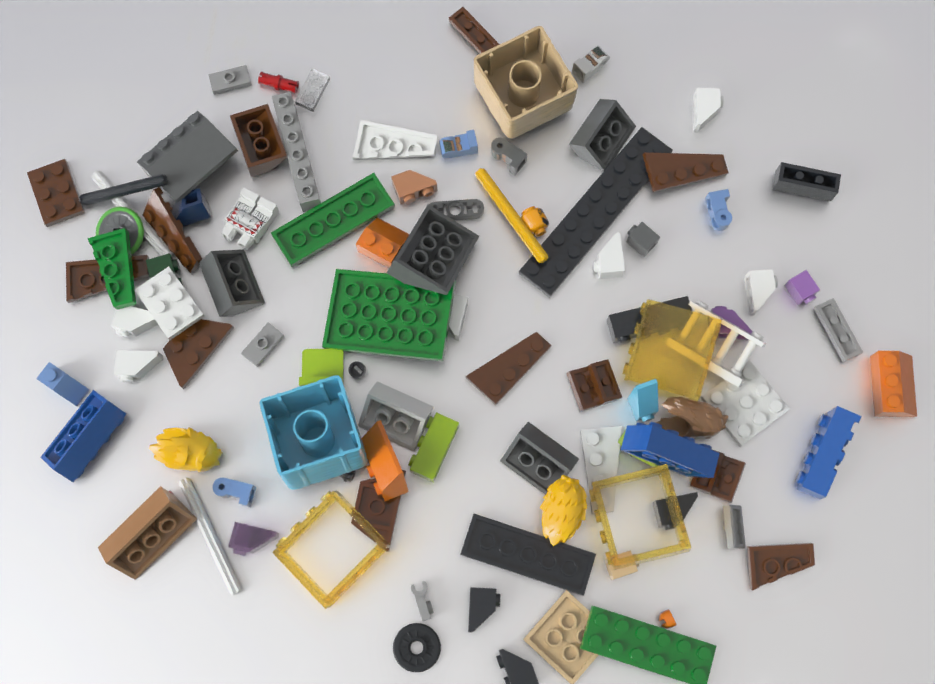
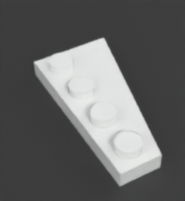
(387, 141)
(601, 460)

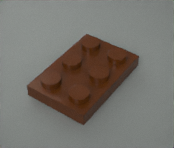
(55, 192)

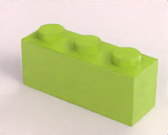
(433, 447)

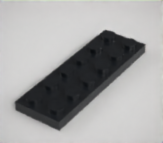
(528, 554)

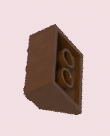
(258, 139)

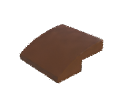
(594, 385)
(725, 479)

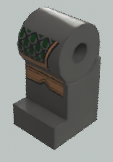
(509, 153)

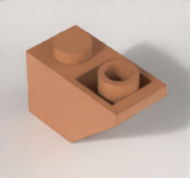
(412, 185)

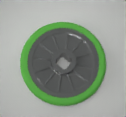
(121, 218)

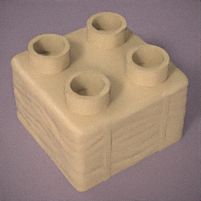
(524, 82)

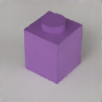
(802, 288)

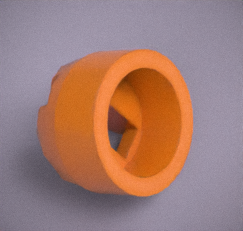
(667, 616)

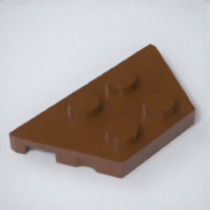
(194, 347)
(376, 511)

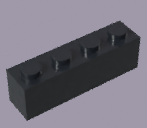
(623, 323)

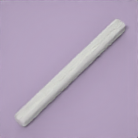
(149, 234)
(210, 536)

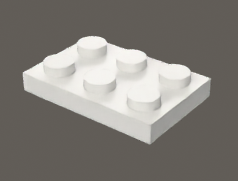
(169, 303)

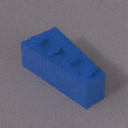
(826, 452)

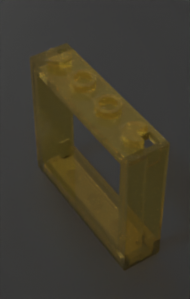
(678, 523)
(300, 529)

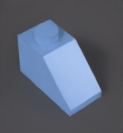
(62, 384)

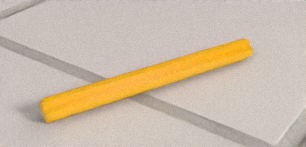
(511, 215)

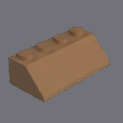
(146, 533)

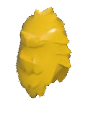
(186, 450)
(563, 509)

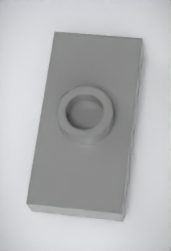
(230, 79)
(262, 344)
(734, 527)

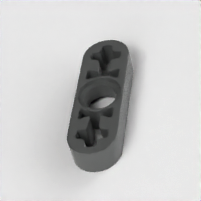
(469, 203)

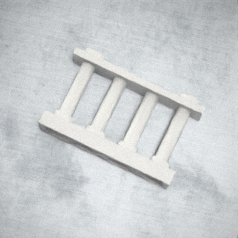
(716, 364)

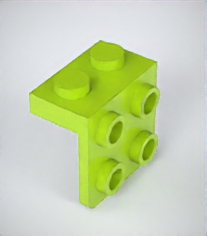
(321, 364)

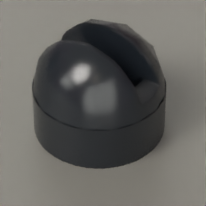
(353, 372)

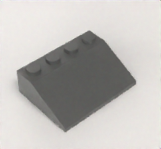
(188, 155)
(433, 252)

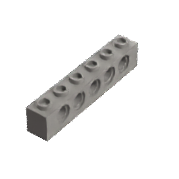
(296, 151)

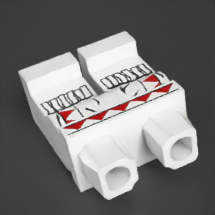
(249, 218)

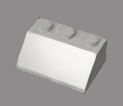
(400, 414)

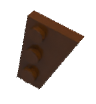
(773, 562)

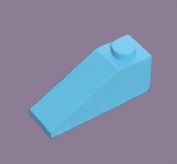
(644, 401)

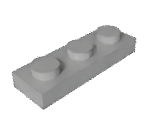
(838, 330)

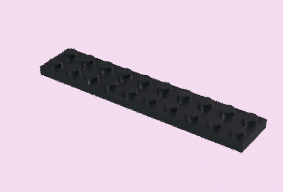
(593, 214)

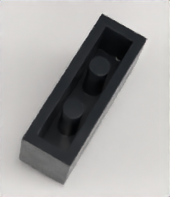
(806, 181)

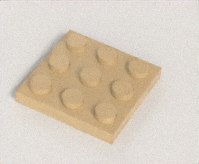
(560, 635)

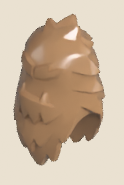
(693, 418)

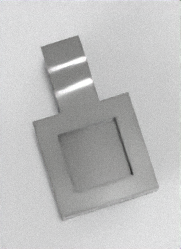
(424, 606)

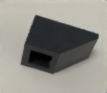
(517, 669)

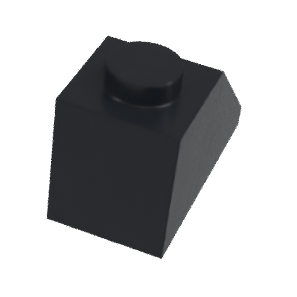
(662, 512)
(482, 605)

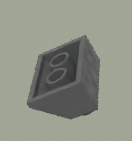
(602, 134)
(231, 282)
(538, 458)

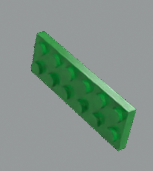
(332, 219)
(647, 646)

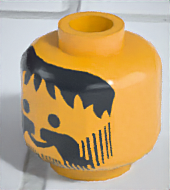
(535, 220)

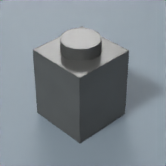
(642, 238)

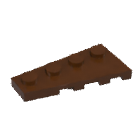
(680, 169)
(171, 231)
(85, 279)
(506, 370)

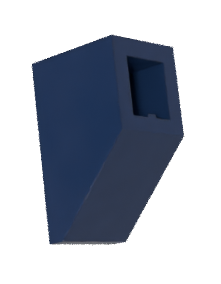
(191, 208)

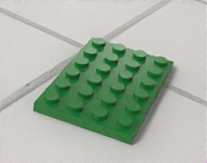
(386, 317)

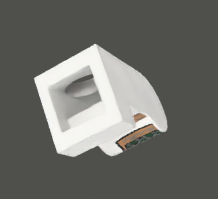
(590, 64)

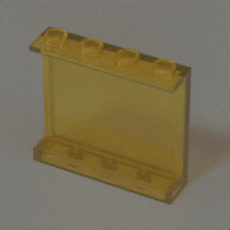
(672, 348)

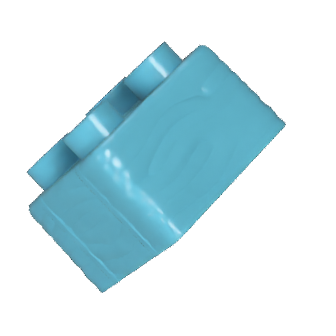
(313, 433)

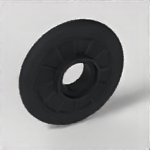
(403, 653)

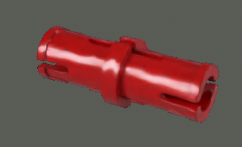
(278, 82)

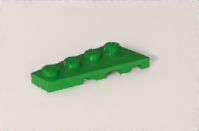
(115, 263)

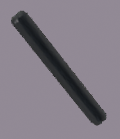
(123, 189)

